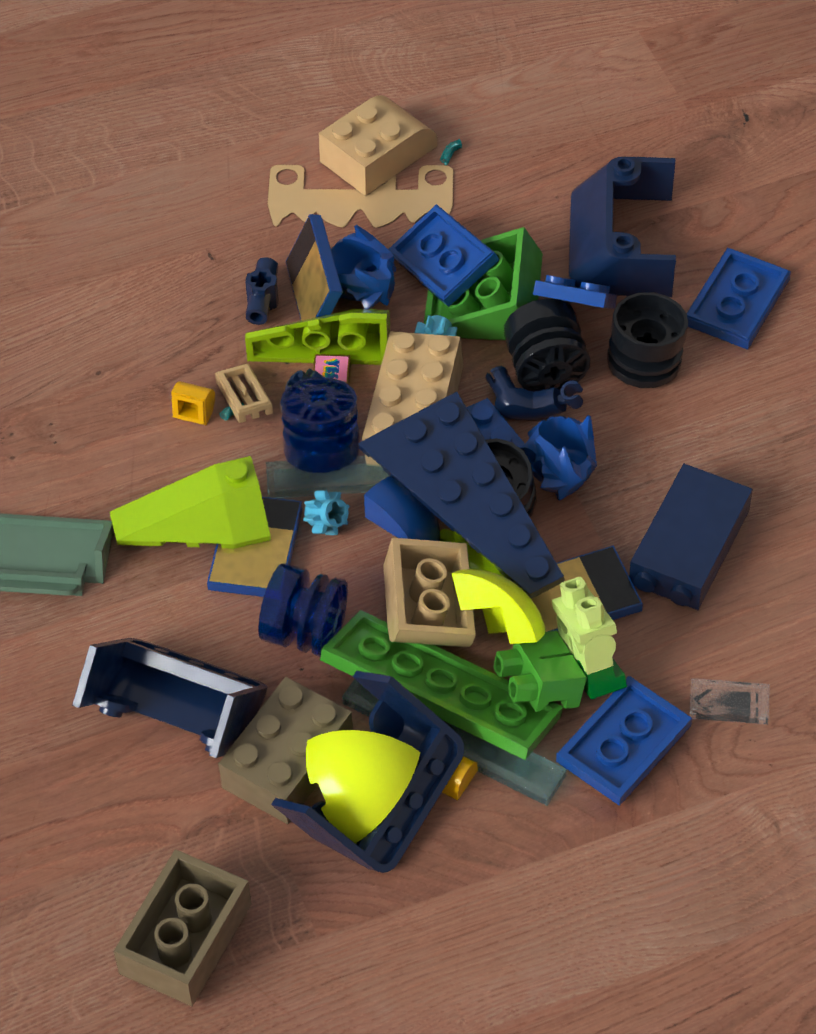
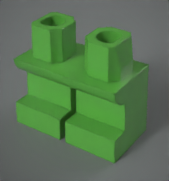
(542, 672)

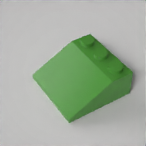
(497, 293)

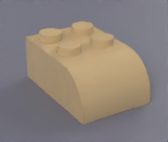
(374, 143)
(422, 593)

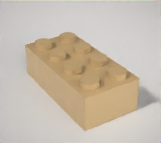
(413, 376)

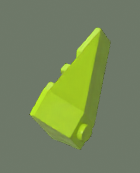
(351, 332)
(207, 507)

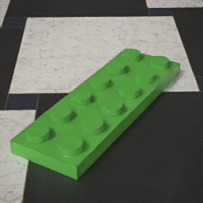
(443, 683)

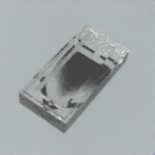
(729, 701)

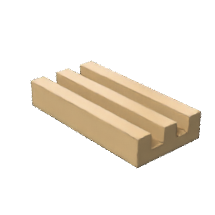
(249, 406)

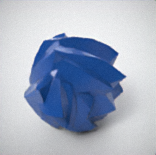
(364, 268)
(561, 454)

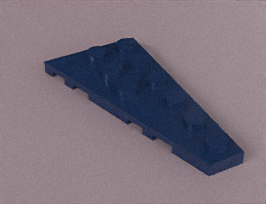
(459, 480)

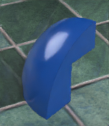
(399, 512)

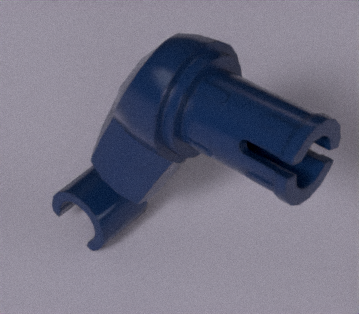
(529, 405)

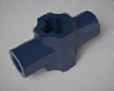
(262, 291)

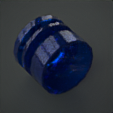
(320, 425)
(302, 610)

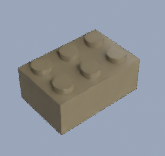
(271, 751)
(183, 927)

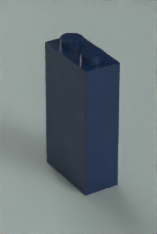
(690, 536)

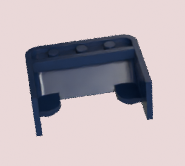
(615, 257)
(171, 688)
(441, 751)

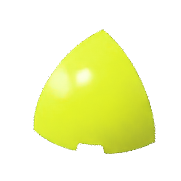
(502, 602)
(359, 777)

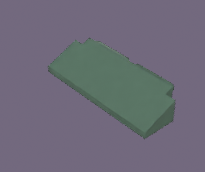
(52, 553)

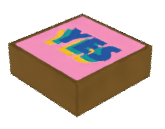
(333, 366)

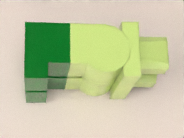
(588, 635)

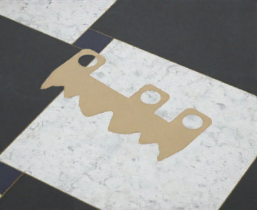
(339, 205)

